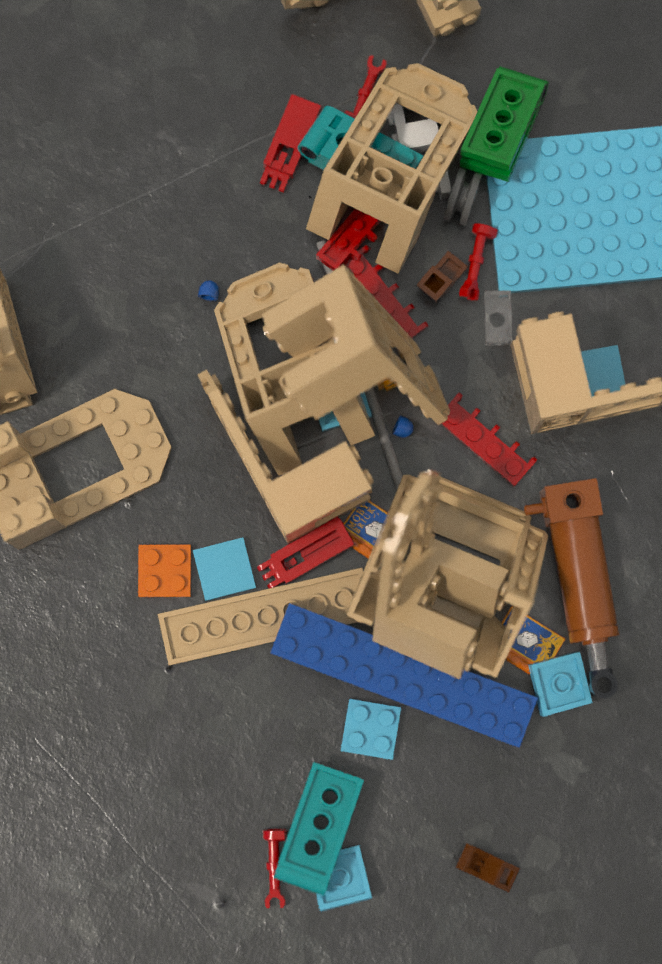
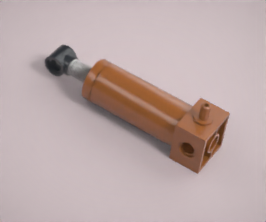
(582, 571)

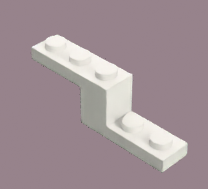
(417, 137)

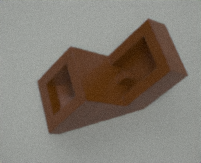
(442, 276)
(487, 867)

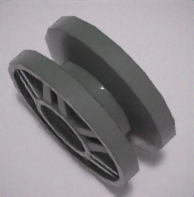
(462, 196)

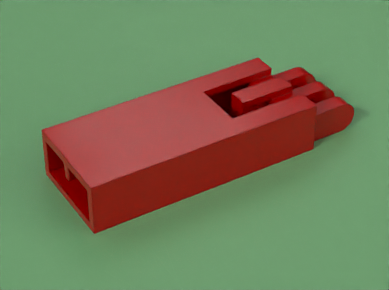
(291, 130)
(314, 547)

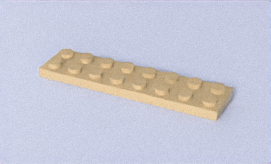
(252, 617)

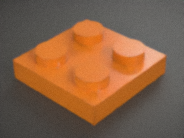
(164, 571)

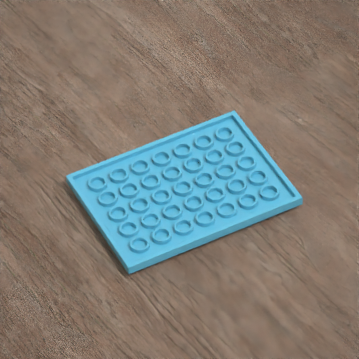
(580, 211)

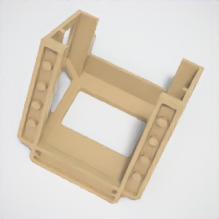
(483, 526)

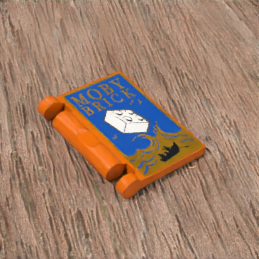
(364, 526)
(532, 643)

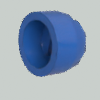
(208, 291)
(403, 427)

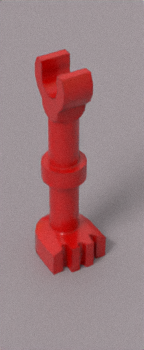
(367, 88)
(470, 286)
(273, 837)

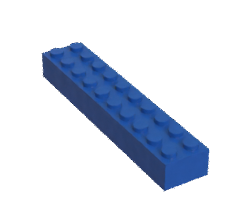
(358, 660)

